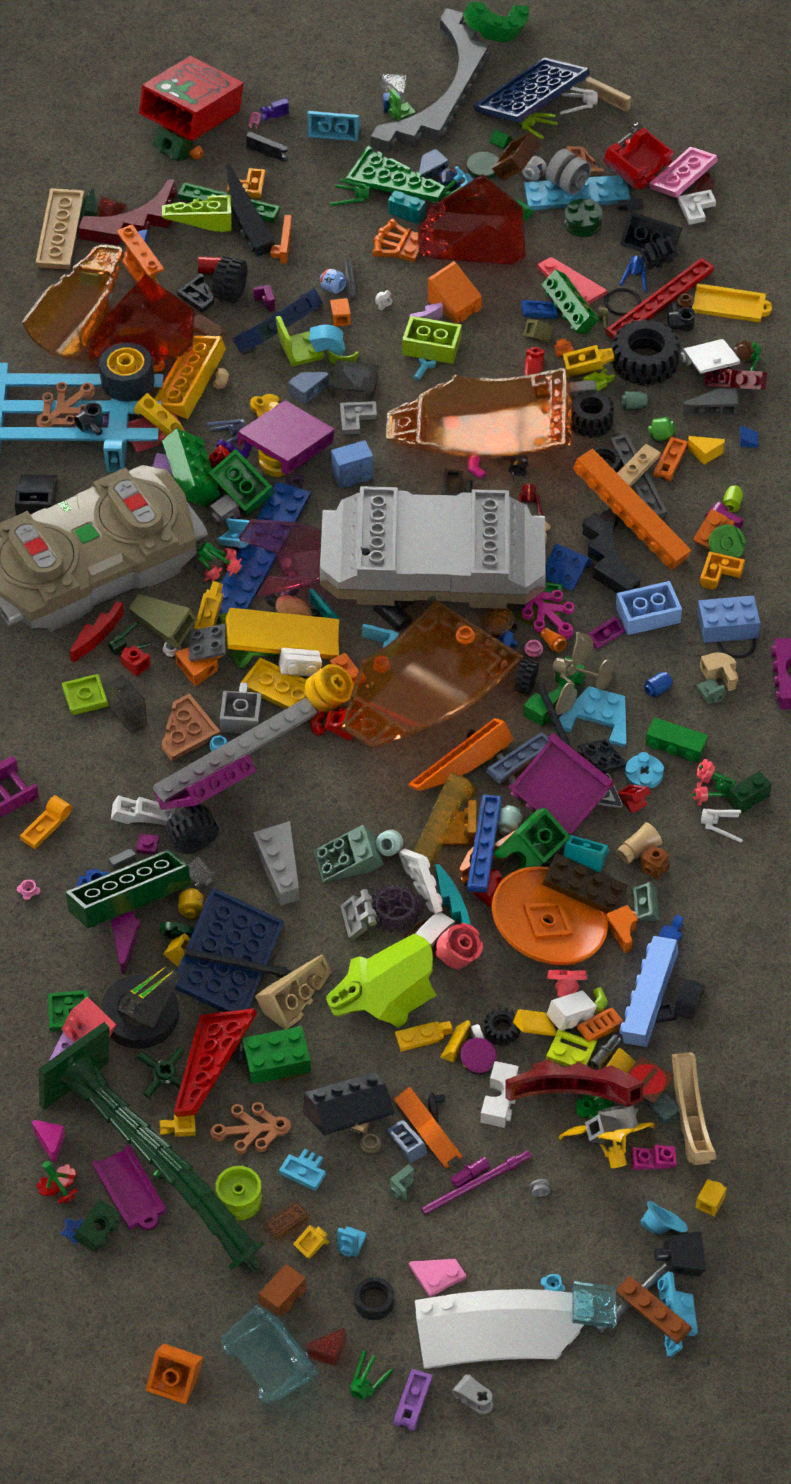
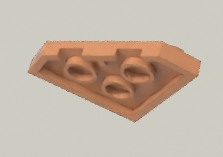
(187, 728)

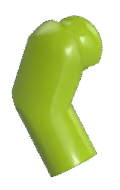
(601, 1000)

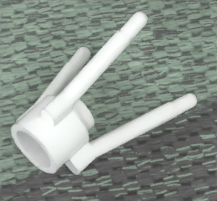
(589, 97)
(711, 817)

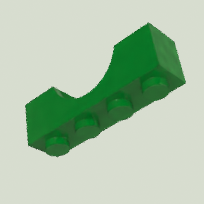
(535, 709)

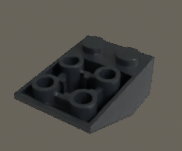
(35, 493)

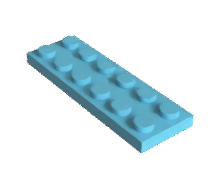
(603, 190)

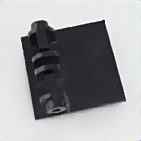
(601, 755)

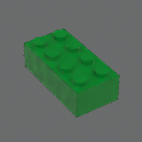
(191, 467)

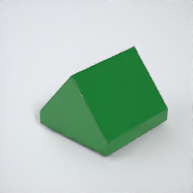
(500, 139)
(527, 210)

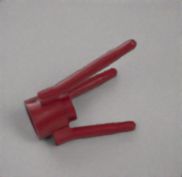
(529, 495)

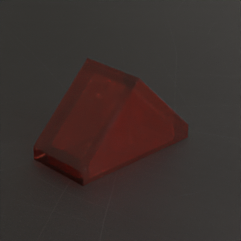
(109, 207)
(327, 1348)

